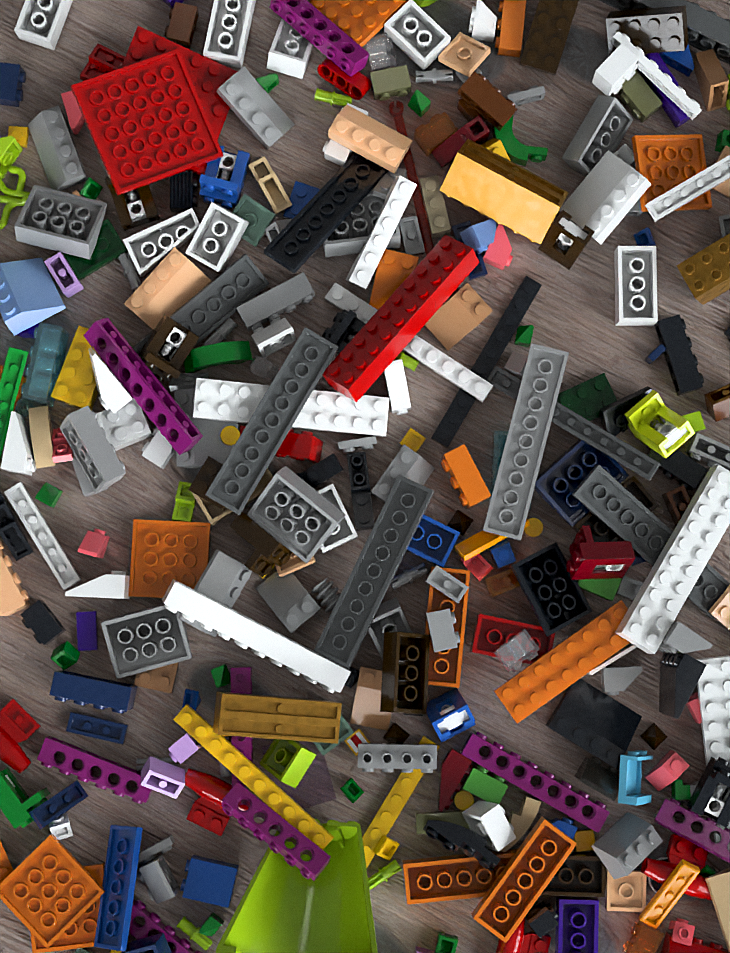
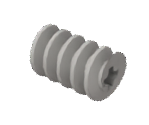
(327, 594)

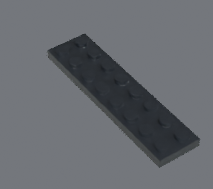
(324, 212)

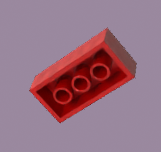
(493, 632)

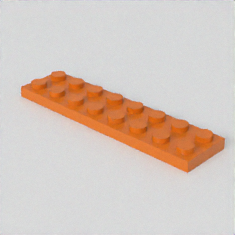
(563, 664)

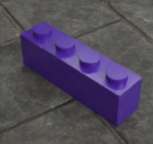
(674, 113)

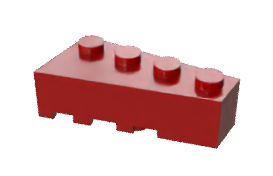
(299, 446)

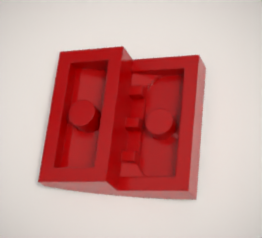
(101, 61)

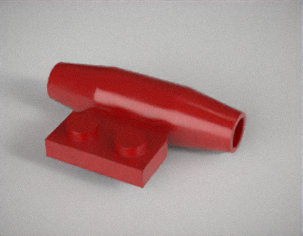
(15, 727)
(208, 809)
(677, 850)
(523, 942)

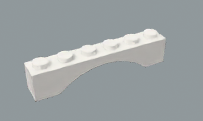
(388, 219)

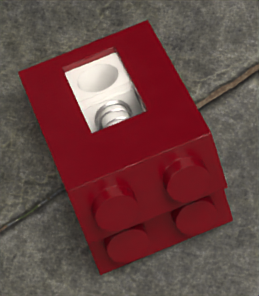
(598, 559)

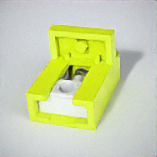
(658, 425)

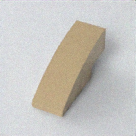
(269, 185)
(41, 436)
(523, 820)

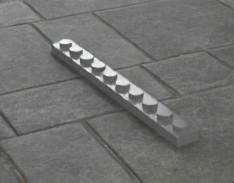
(583, 429)

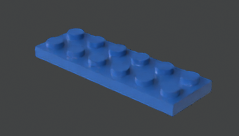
(119, 887)

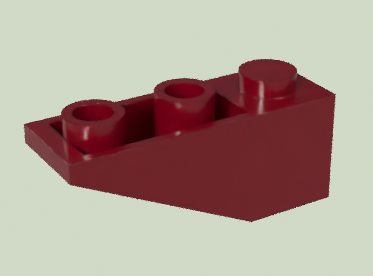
(474, 130)
(452, 771)

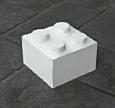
(615, 70)
(490, 822)

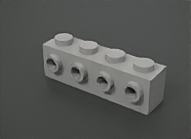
(276, 301)
(709, 450)
(397, 757)

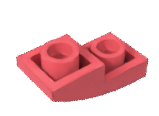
(61, 448)

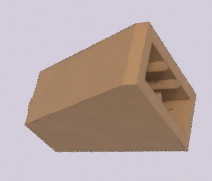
(711, 79)

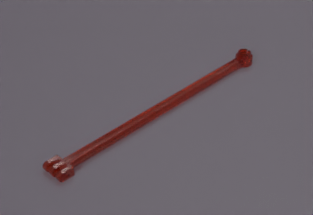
(412, 176)

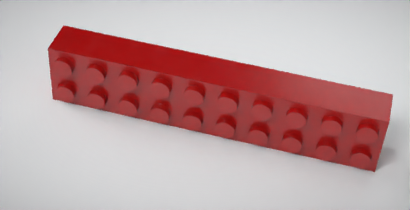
(400, 318)

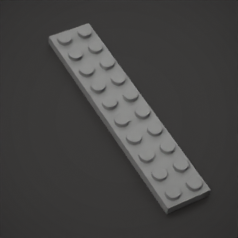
(525, 442)

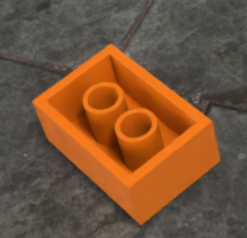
(465, 477)

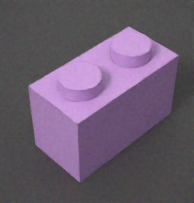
(64, 275)
(184, 748)
(162, 777)

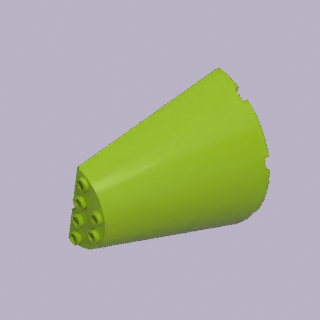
(303, 915)

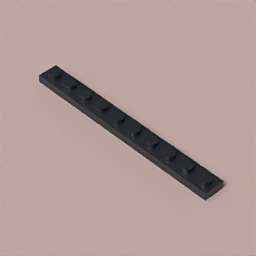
(488, 359)

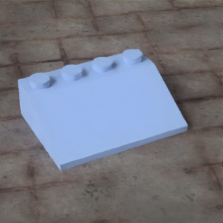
(27, 294)

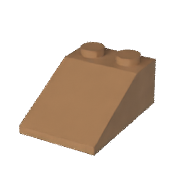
(458, 316)
(368, 700)

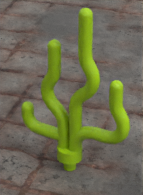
(14, 197)

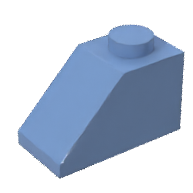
(480, 235)

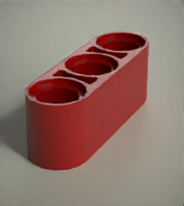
(353, 86)

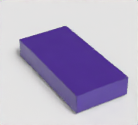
(87, 630)

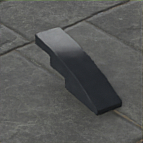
(12, 532)

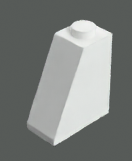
(397, 387)

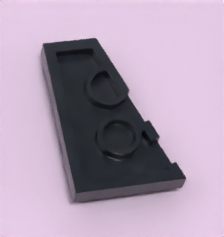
(613, 414)

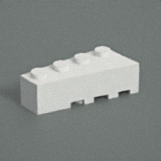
(155, 243)

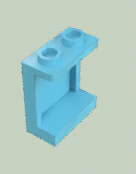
(630, 778)

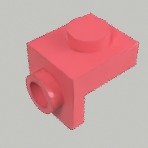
(478, 566)
(682, 931)

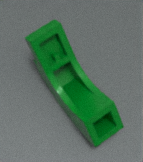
(517, 151)
(217, 354)

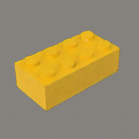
(76, 379)

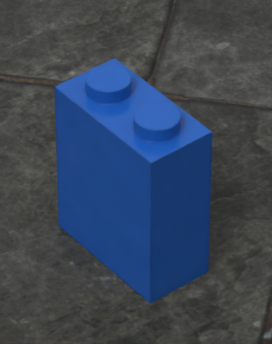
(209, 881)

